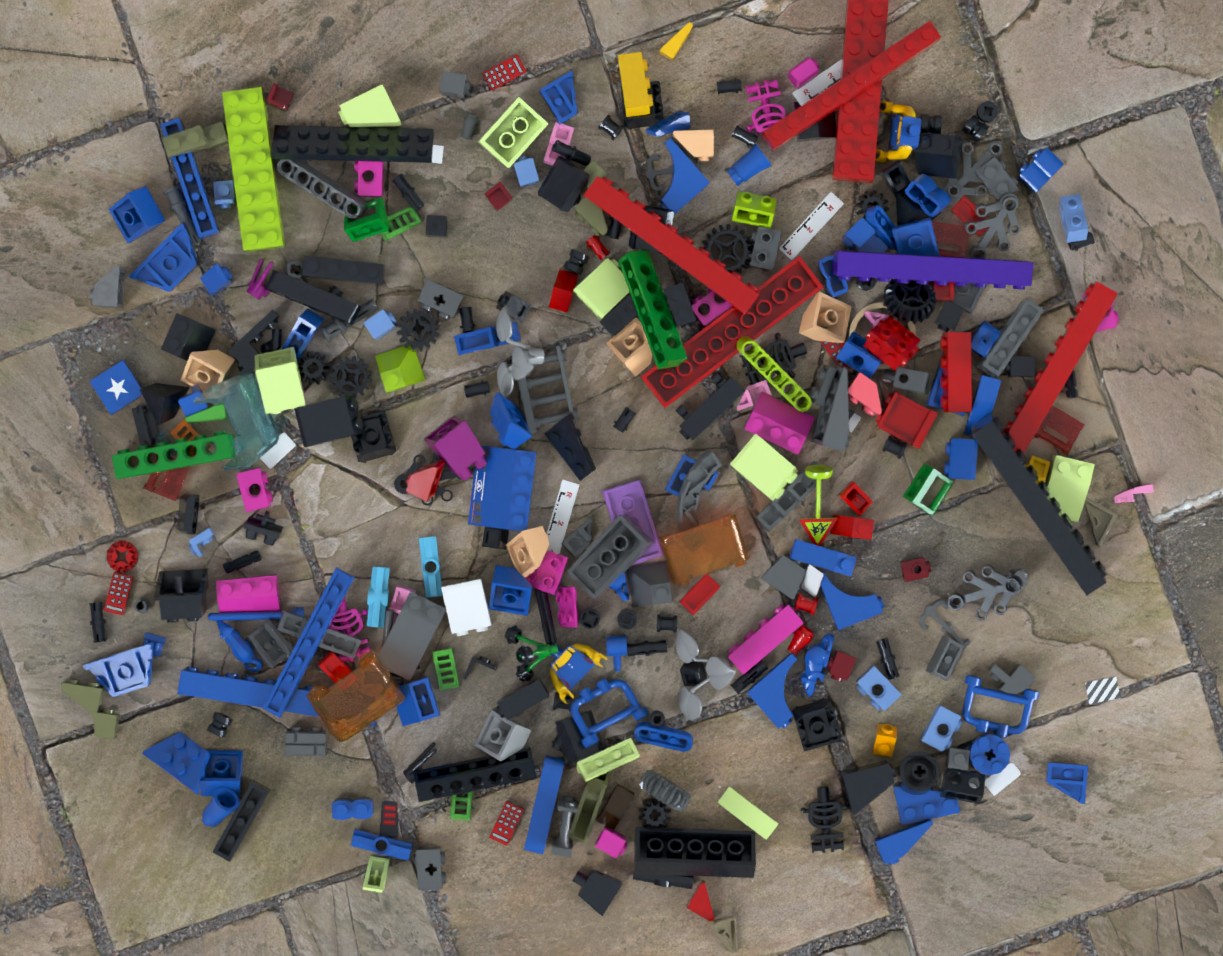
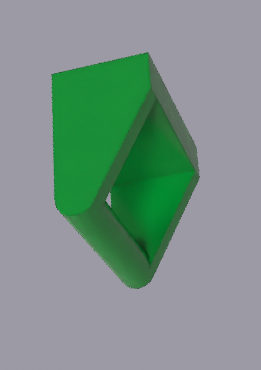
(368, 225)
(922, 483)

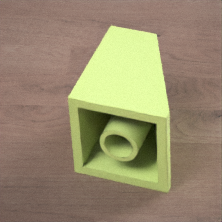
(370, 110)
(603, 288)
(279, 380)
(764, 467)

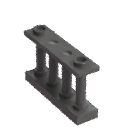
(1010, 338)
(530, 402)
(562, 845)

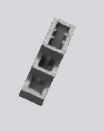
(792, 496)
(333, 639)

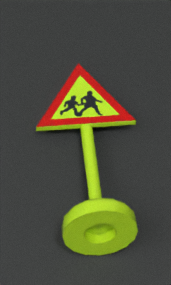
(817, 527)

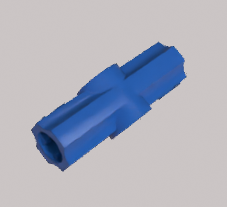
(368, 841)

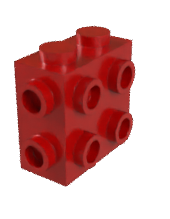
(892, 343)

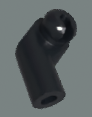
(274, 344)

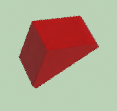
(563, 291)
(855, 498)
(700, 902)

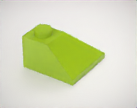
(399, 368)

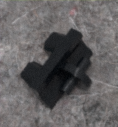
(263, 525)

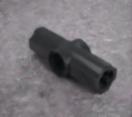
(666, 880)

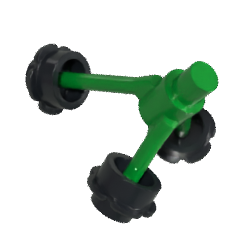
(525, 654)

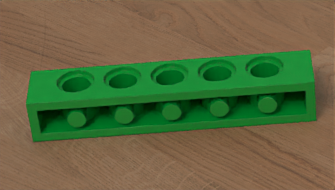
(652, 309)
(123, 460)

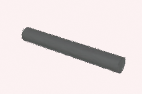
(387, 625)

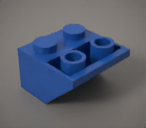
(419, 702)

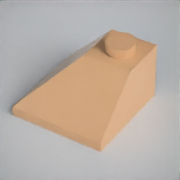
(696, 143)
(825, 319)
(632, 347)
(207, 368)
(528, 550)

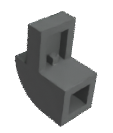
(1015, 682)

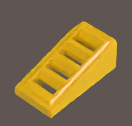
(673, 46)

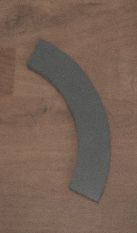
(690, 490)

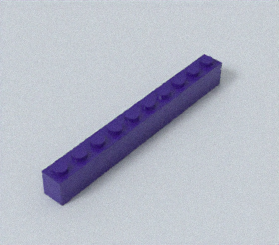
(932, 268)

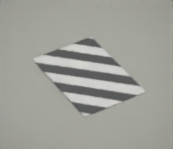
(1102, 690)

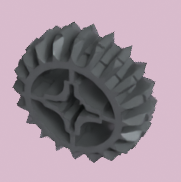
(664, 790)

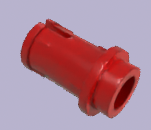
(597, 247)

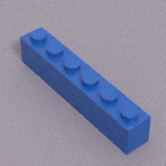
(192, 186)

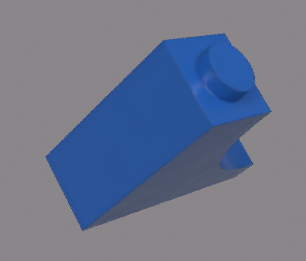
(685, 181)
(848, 608)
(769, 693)

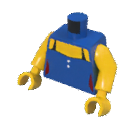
(904, 132)
(571, 666)

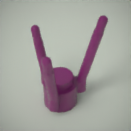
(256, 286)

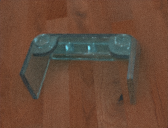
(247, 413)

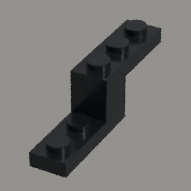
(243, 349)

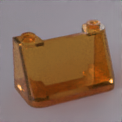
(704, 549)
(356, 698)

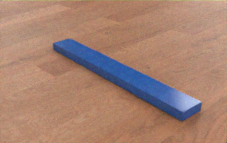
(308, 642)

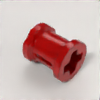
(806, 604)

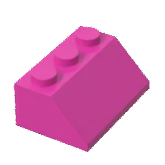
(779, 423)
(249, 594)

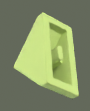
(376, 874)

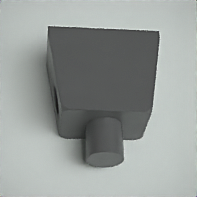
(785, 576)

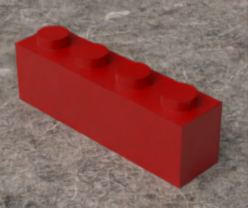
(956, 372)

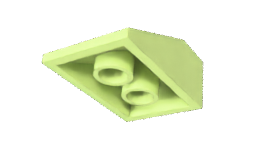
(1069, 484)

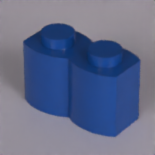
(1040, 170)
(927, 194)
(833, 285)
(346, 808)

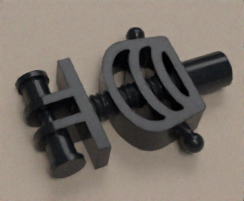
(791, 352)
(824, 801)

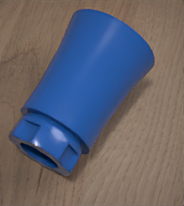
(748, 165)
(221, 805)

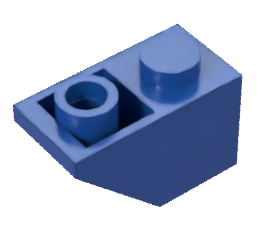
(216, 279)

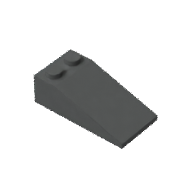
(833, 418)
(610, 556)
(410, 635)

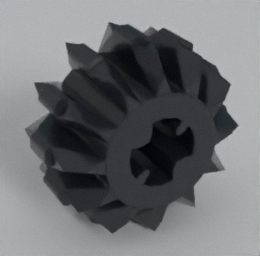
(869, 200)
(310, 362)
(654, 806)

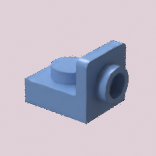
(224, 194)
(203, 538)

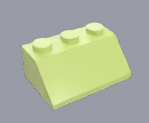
(512, 132)

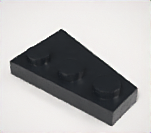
(569, 445)

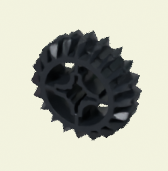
(738, 237)
(909, 300)

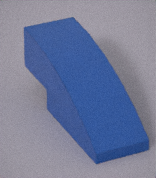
(483, 339)
(983, 401)

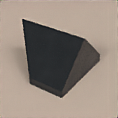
(908, 210)
(163, 400)

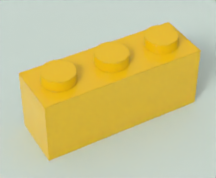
(635, 84)

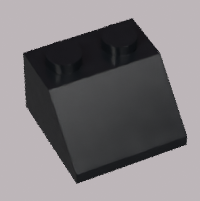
(938, 155)
(187, 337)

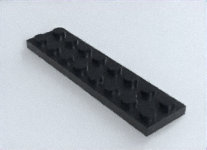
(352, 143)

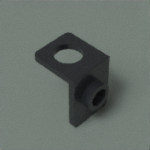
(483, 661)

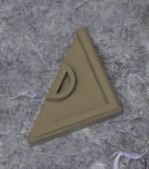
(1100, 520)
(726, 930)

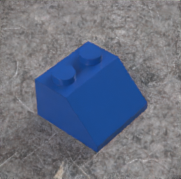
(136, 214)
(509, 422)
(961, 459)
(223, 770)

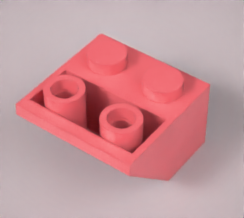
(865, 393)

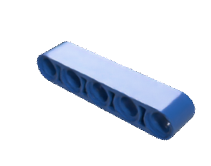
(544, 804)

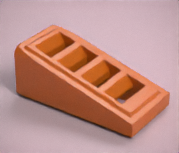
(190, 429)

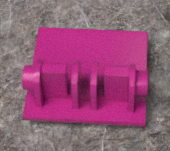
(549, 573)
(567, 614)

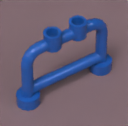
(603, 687)
(1001, 729)

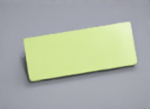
(607, 759)

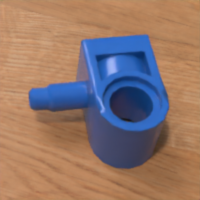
(984, 338)
(616, 647)

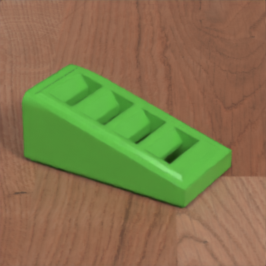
(416, 221)
(213, 413)
(444, 652)
(461, 817)

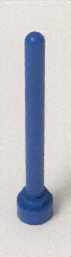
(252, 615)

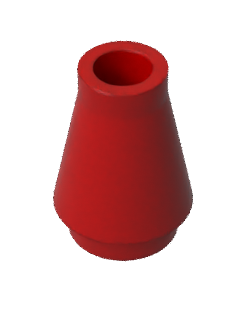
(800, 639)

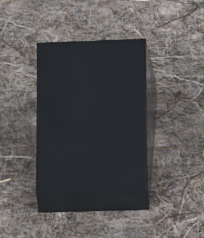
(895, 178)

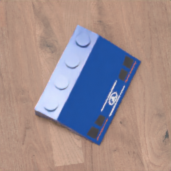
(503, 489)

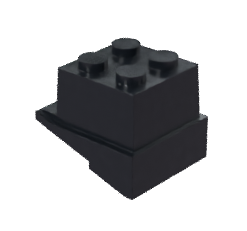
(182, 594)

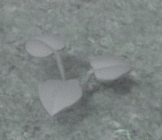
(521, 359)
(717, 668)

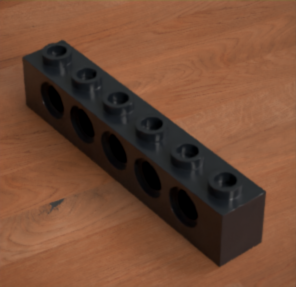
(473, 775)

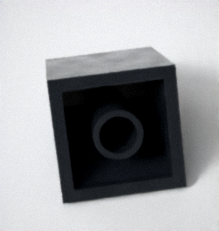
(329, 421)
(867, 783)

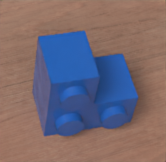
(863, 238)
(680, 473)

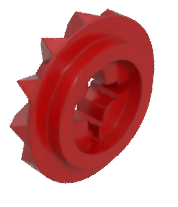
(112, 555)

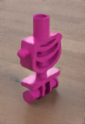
(766, 107)
(346, 626)

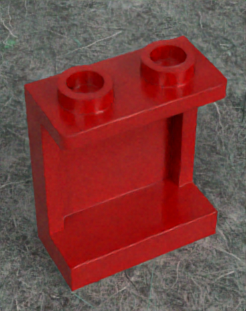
(905, 419)

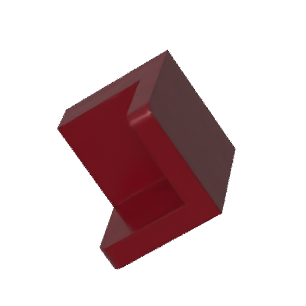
(279, 97)
(498, 196)

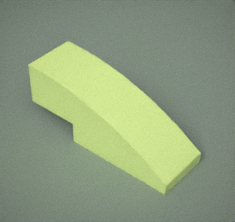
(748, 813)

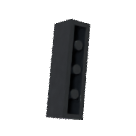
(343, 270)
(241, 820)

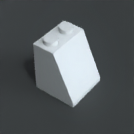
(466, 607)

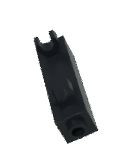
(711, 408)

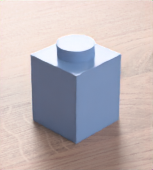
(526, 171)

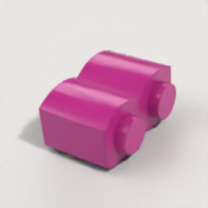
(803, 72)

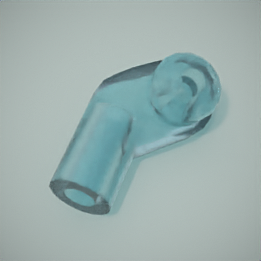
(163, 437)

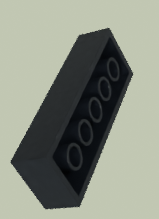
(694, 852)

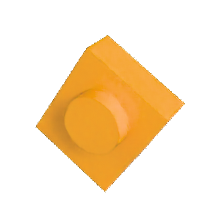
(885, 740)

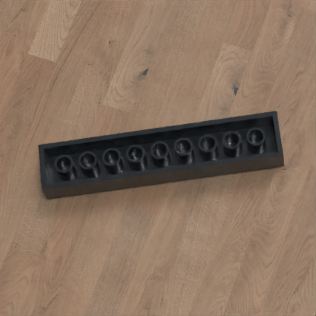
(1039, 505)

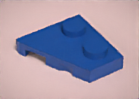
(561, 98)
(1069, 779)

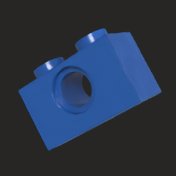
(857, 356)

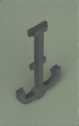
(650, 173)
(930, 611)

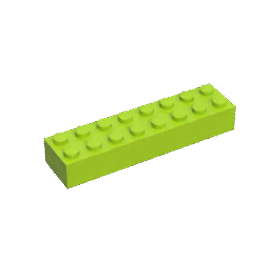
(253, 169)

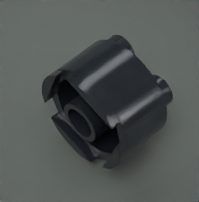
(911, 782)

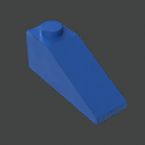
(303, 332)
(823, 557)
(898, 843)

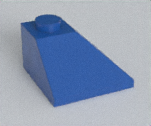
(510, 591)

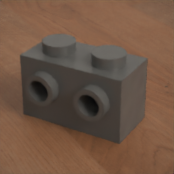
(764, 248)

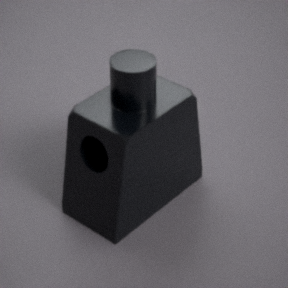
(597, 889)

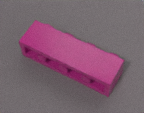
(765, 638)

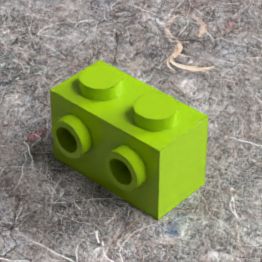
(754, 209)

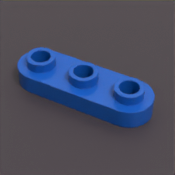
(882, 225)
(670, 740)

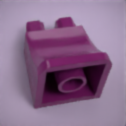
(457, 447)

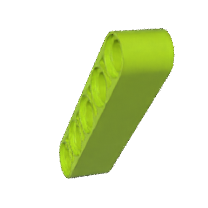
(780, 380)

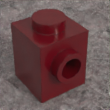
(915, 569)
(840, 666)

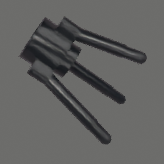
(416, 765)

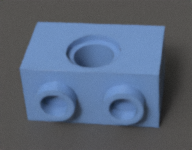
(1073, 218)
(380, 324)
(889, 692)
(941, 716)

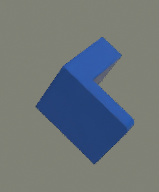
(187, 403)

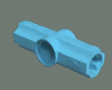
(432, 580)
(378, 597)

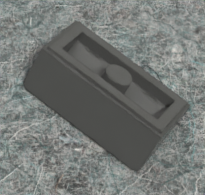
(945, 658)

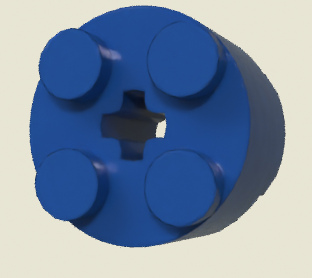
(994, 764)

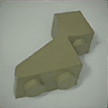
(196, 139)
(589, 211)
(90, 698)
(588, 808)

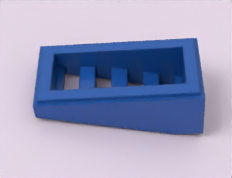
(675, 122)

